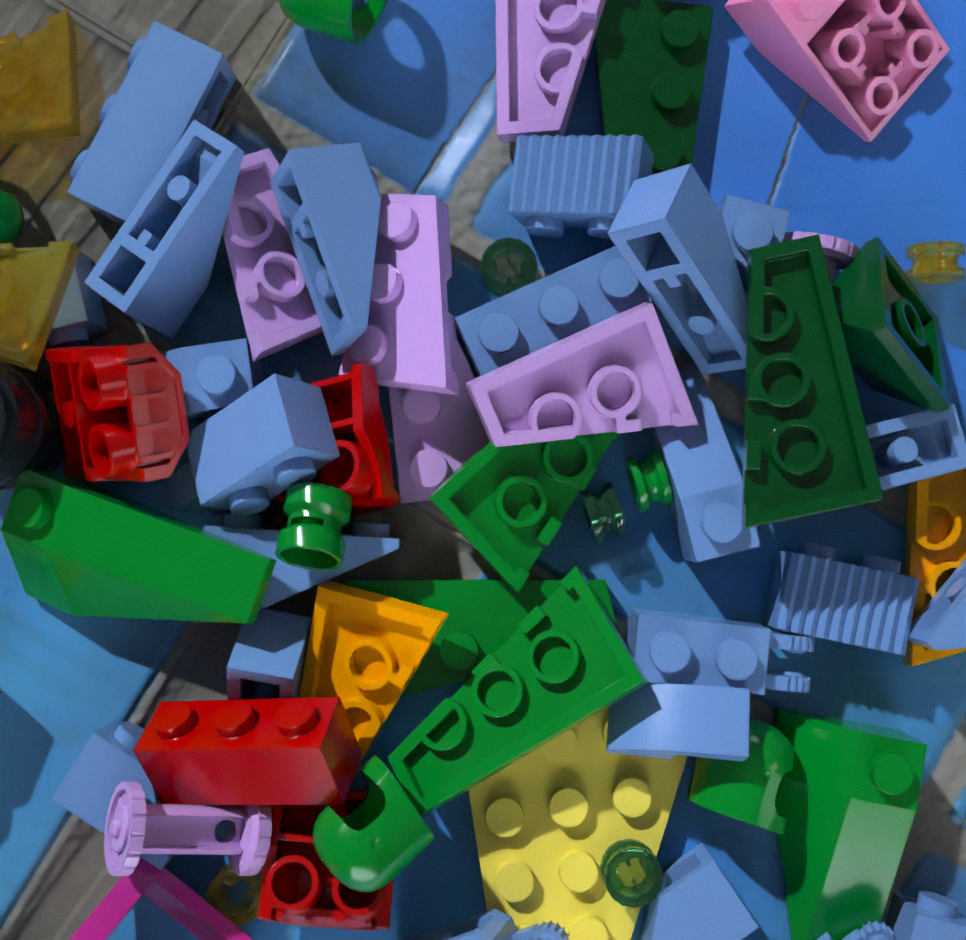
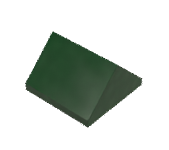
(890, 330)

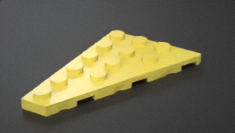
(555, 816)

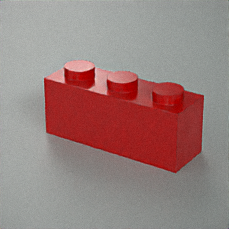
(250, 752)

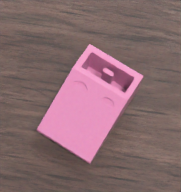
(846, 53)

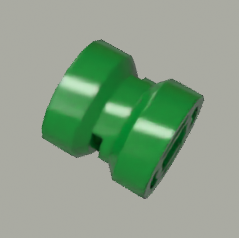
(314, 526)

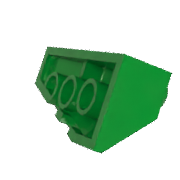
(123, 559)
(846, 819)

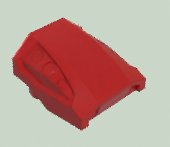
(118, 412)
(362, 442)
(302, 889)

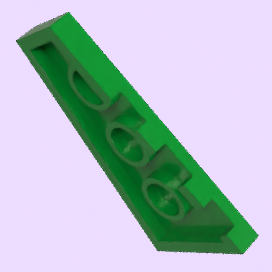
(515, 497)
(478, 622)
(534, 688)

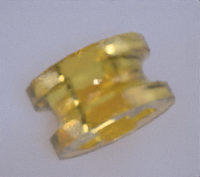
(935, 262)
(246, 910)

